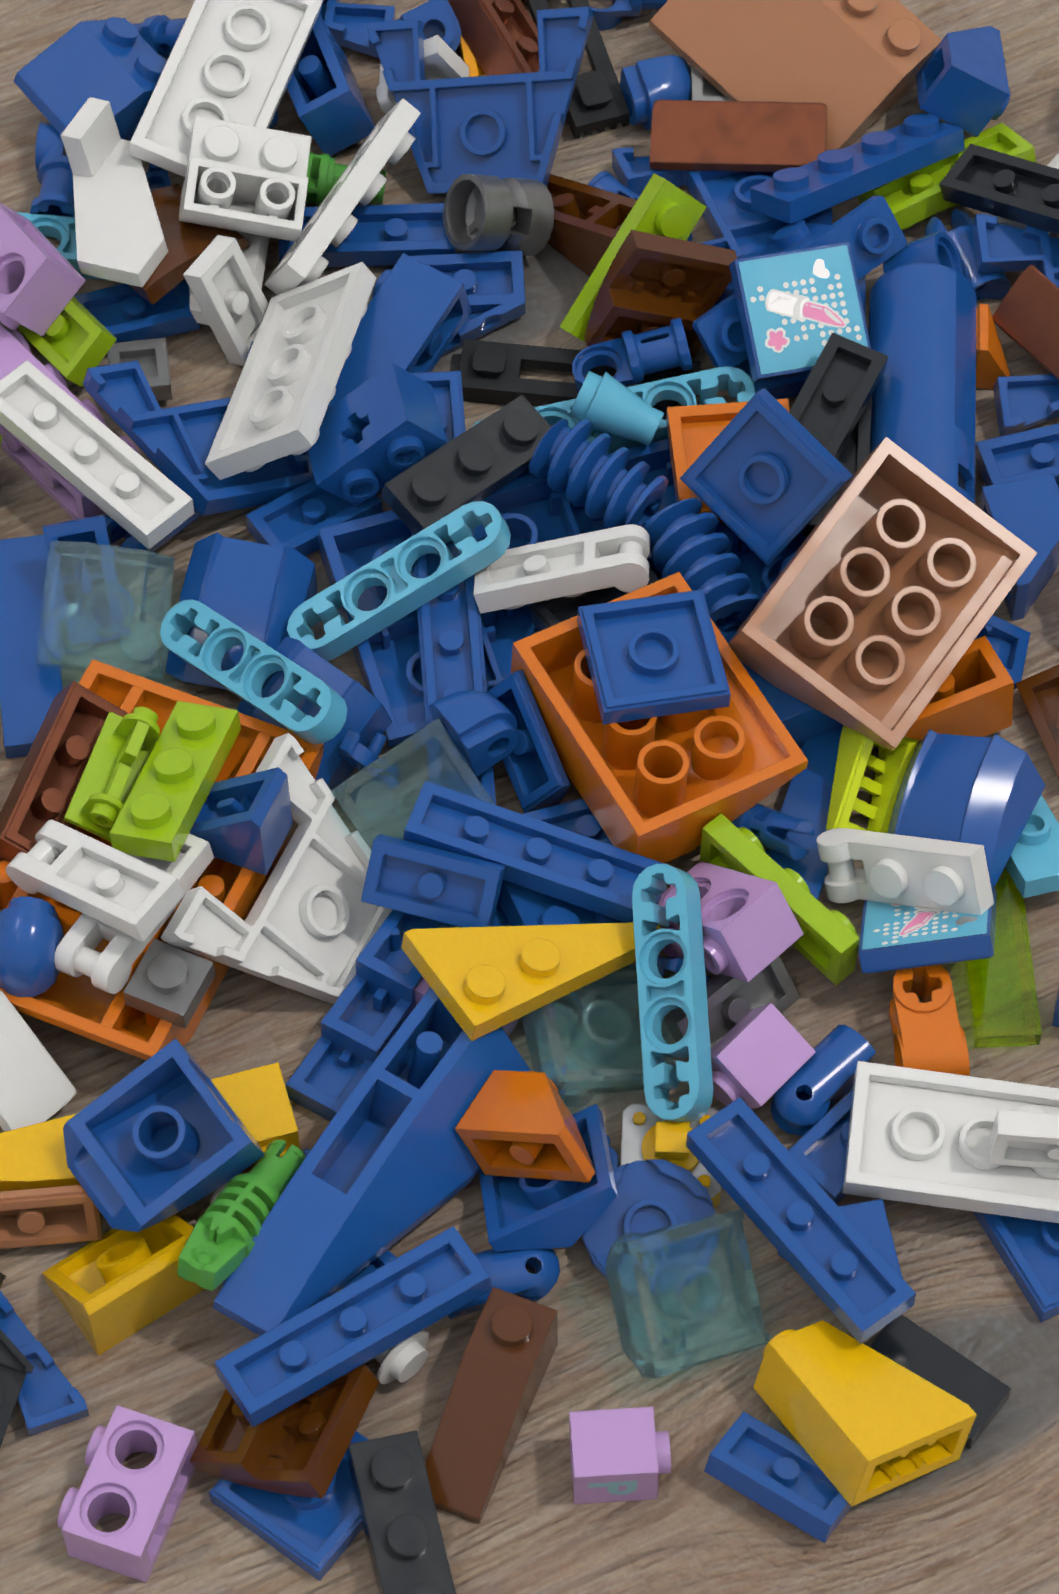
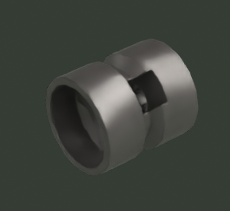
(498, 214)

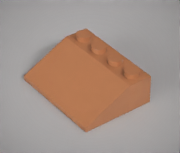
(812, 51)
(882, 597)

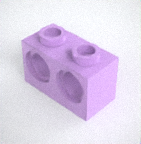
(33, 275)
(742, 921)
(143, 1495)

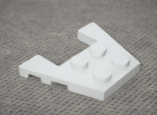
(309, 913)

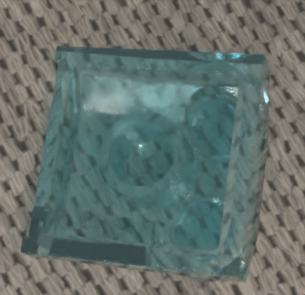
(105, 608)
(386, 791)
(591, 1039)
(685, 1294)

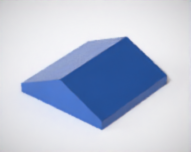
(550, 1212)

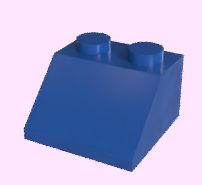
(94, 61)

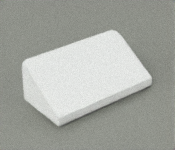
(29, 1077)

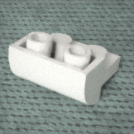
(245, 179)

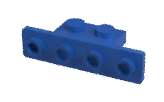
(872, 239)

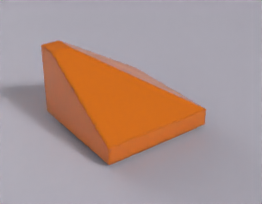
(989, 352)

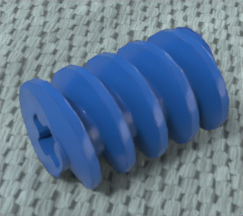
(595, 478)
(687, 544)

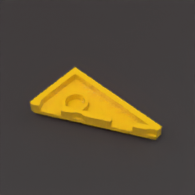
(510, 971)

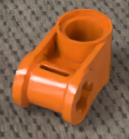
(927, 1031)

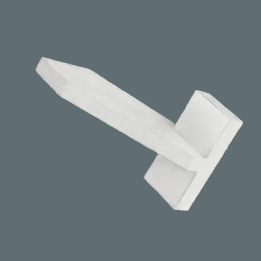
(113, 203)
(229, 293)

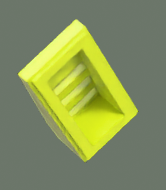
(849, 777)

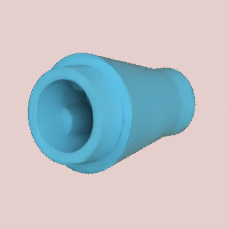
(615, 409)

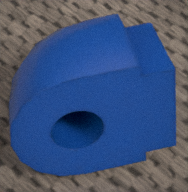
(437, 20)
(654, 80)
(478, 727)
(28, 946)

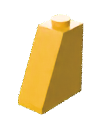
(859, 1411)

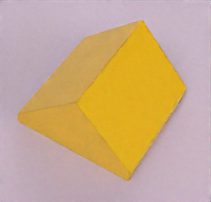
(123, 1281)

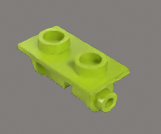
(112, 770)

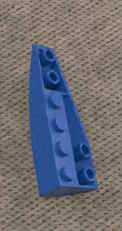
(373, 1170)

